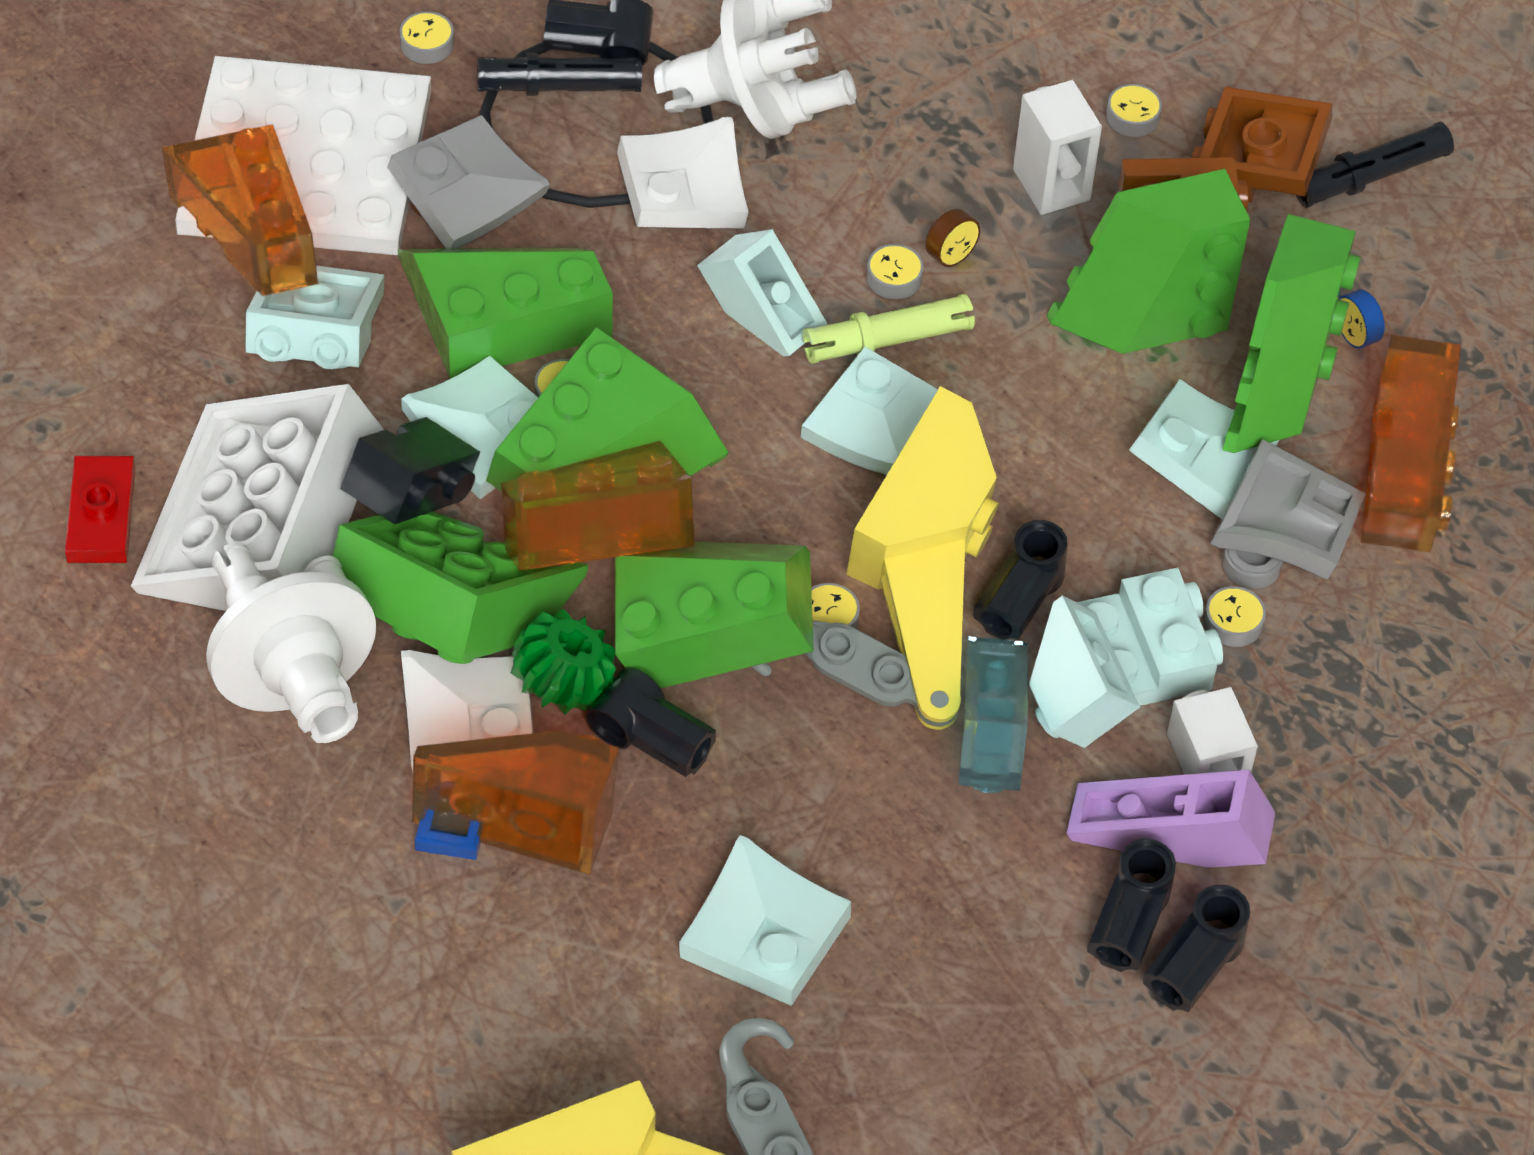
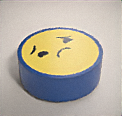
(1364, 319)

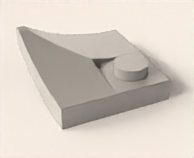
(466, 181)
(1289, 512)

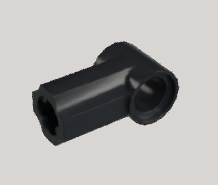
(610, 31)
(1024, 581)
(638, 715)
(1133, 905)
(1198, 949)

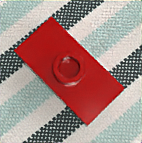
(100, 509)

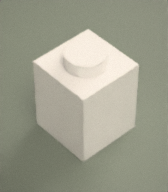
(1211, 733)

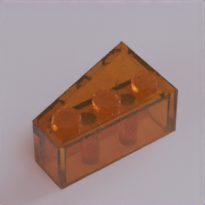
(247, 203)
(1410, 445)
(599, 509)

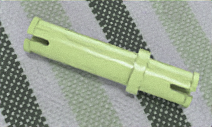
(887, 328)

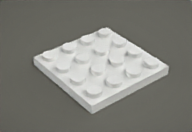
(334, 137)

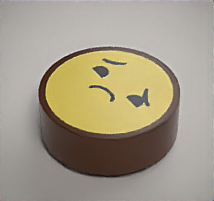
(952, 237)

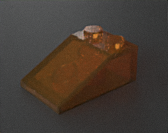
(529, 792)

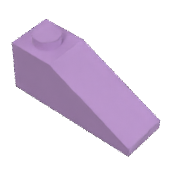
(1200, 816)

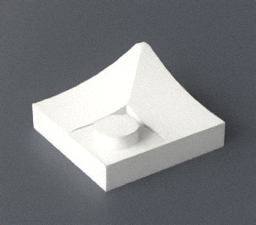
(685, 177)
(462, 700)

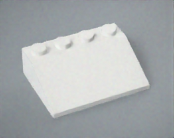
(259, 478)

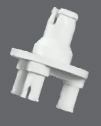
(755, 68)
(291, 641)

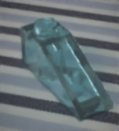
(994, 715)

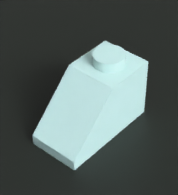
(762, 290)
(1079, 677)

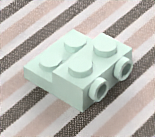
(317, 322)
(1160, 635)

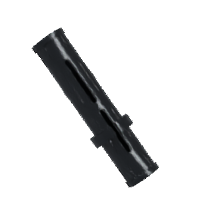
(548, 74)
(1353, 171)

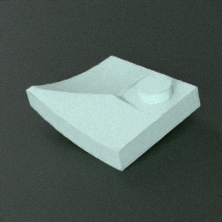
(476, 407)
(869, 413)
(1187, 447)
(764, 924)

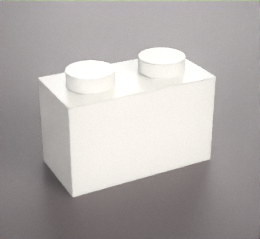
(1056, 147)

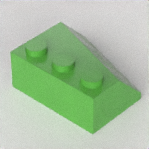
(1159, 266)
(507, 301)
(1293, 332)
(604, 405)
(447, 584)
(712, 609)

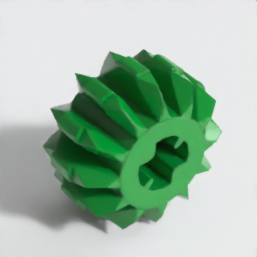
(563, 661)

